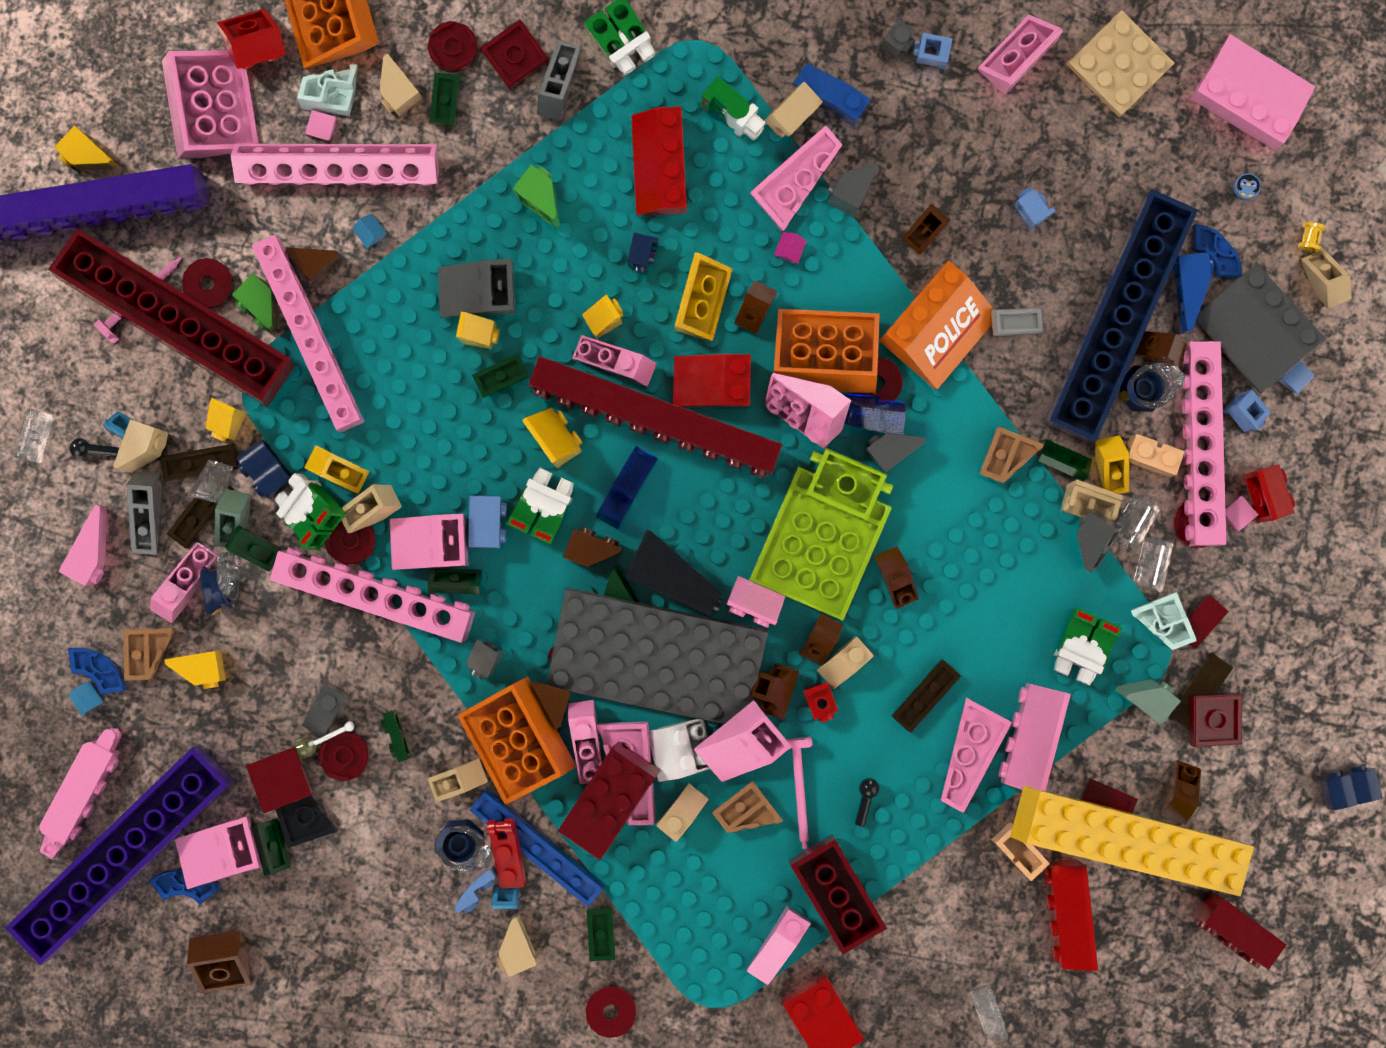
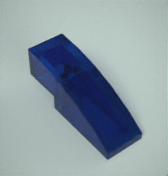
(876, 415)
(626, 487)

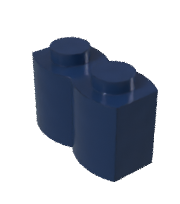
(264, 469)
(1351, 788)

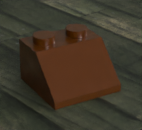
(219, 961)

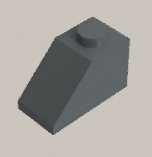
(851, 188)
(891, 449)
(1096, 538)
(326, 710)

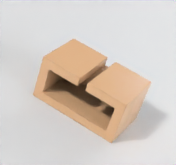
(1153, 457)
(1022, 855)

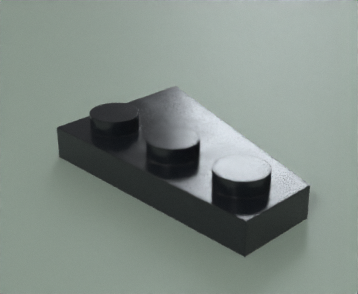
(304, 821)

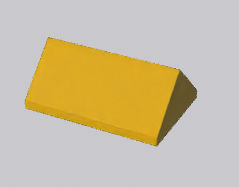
(703, 297)

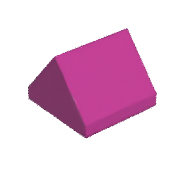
(790, 247)

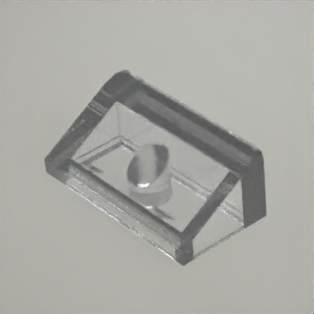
(34, 435)
(1136, 522)
(1153, 564)
(989, 1013)

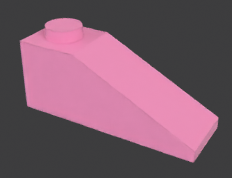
(88, 552)
(779, 945)

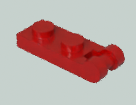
(507, 853)

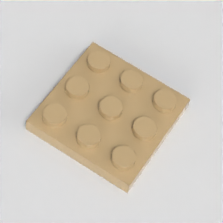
(1120, 63)

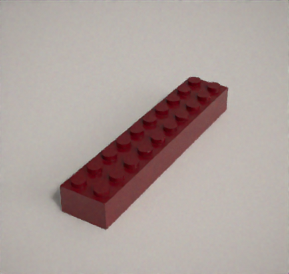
(172, 317)
(654, 416)

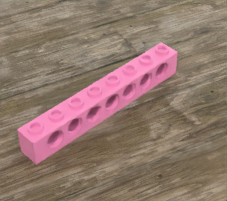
(347, 156)
(308, 333)
(1212, 432)
(286, 573)

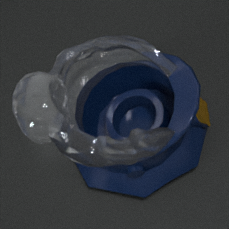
(1150, 386)
(221, 584)
(462, 846)

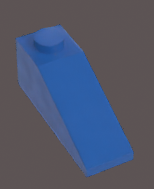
(836, 95)
(1192, 280)

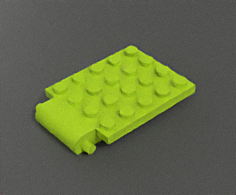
(824, 533)

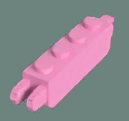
(79, 791)

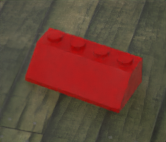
(659, 161)
(1071, 915)

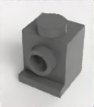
(899, 40)

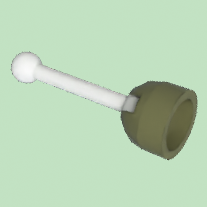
(307, 746)

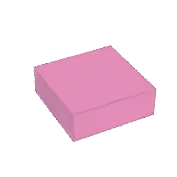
(321, 126)
(1240, 513)

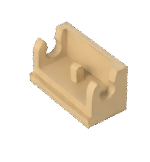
(793, 110)
(1087, 498)

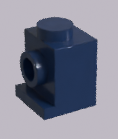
(642, 252)

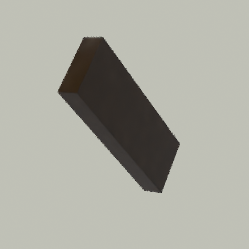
(192, 463)
(192, 521)
(1205, 681)
(926, 696)

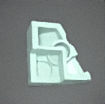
(329, 91)
(1166, 620)

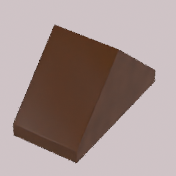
(926, 229)
(313, 262)
(554, 701)

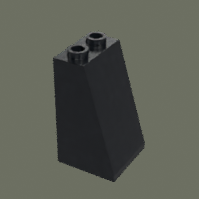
(671, 575)

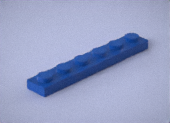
(541, 850)

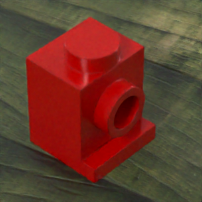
(817, 692)

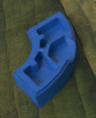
(1224, 256)
(98, 668)
(172, 883)

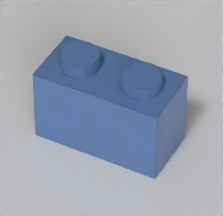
(486, 522)

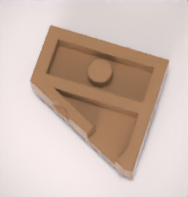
(1007, 454)
(144, 651)
(746, 810)

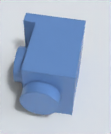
(940, 46)
(1033, 207)
(1247, 411)

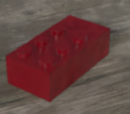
(609, 800)
(837, 894)

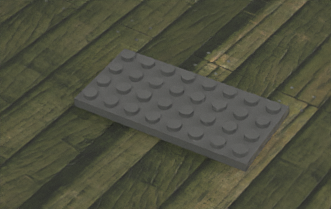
(655, 656)

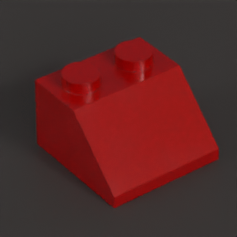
(252, 38)
(1269, 493)

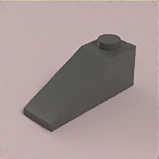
(558, 80)
(144, 510)
(484, 658)

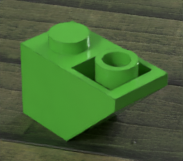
(259, 300)

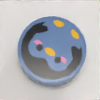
(1247, 186)

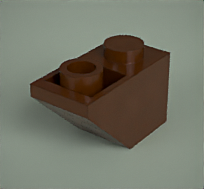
(589, 550)
(896, 577)
(1182, 792)

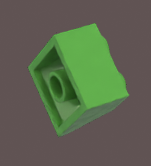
(538, 193)

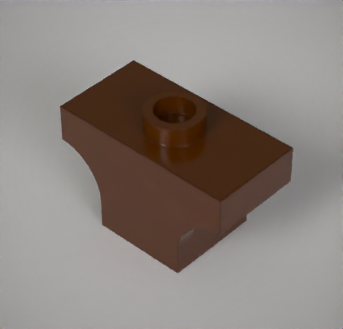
(755, 307)
(1162, 348)
(821, 639)
(775, 689)

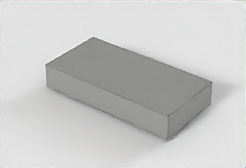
(1017, 321)

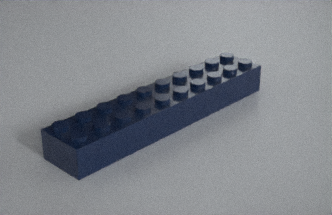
(1121, 316)

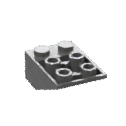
(477, 288)

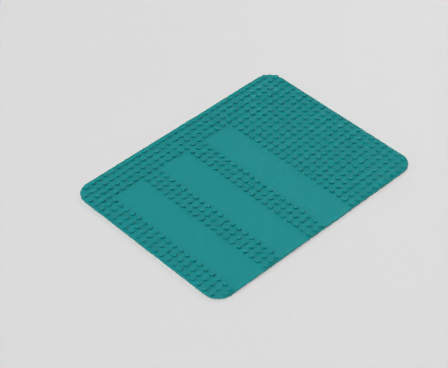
(985, 556)

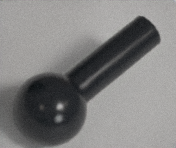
(80, 448)
(868, 789)

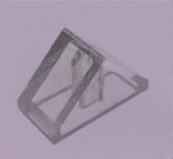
(212, 481)

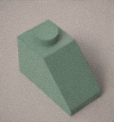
(230, 512)
(1151, 698)

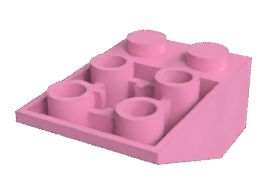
(808, 407)
(429, 542)
(755, 601)
(743, 744)
(218, 852)

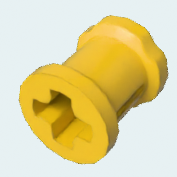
(1311, 237)

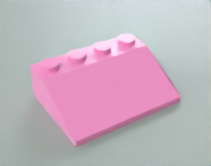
(1253, 93)
(208, 103)
(1034, 737)

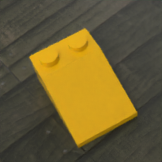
(553, 436)

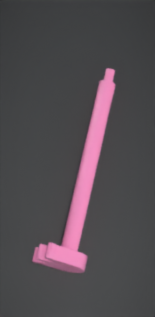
(105, 327)
(796, 745)

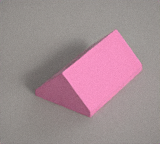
(1019, 52)

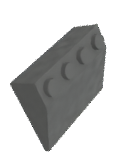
(1260, 329)

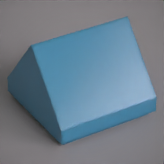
(369, 230)
(117, 424)
(85, 698)
(505, 898)

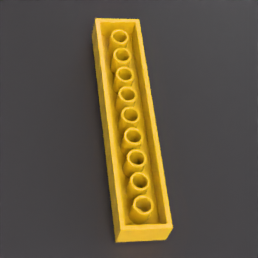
(1131, 841)

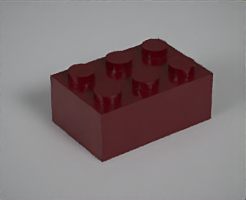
(1238, 931)

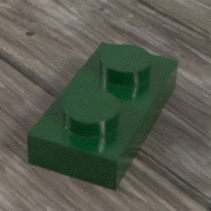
(445, 99)
(500, 376)
(1065, 460)
(253, 548)
(454, 581)
(399, 747)
(270, 847)
(601, 934)

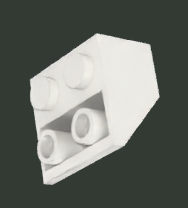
(674, 749)

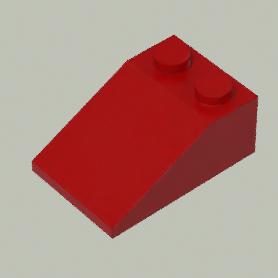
(712, 381)
(821, 1015)

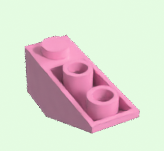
(615, 360)
(181, 583)
(585, 739)

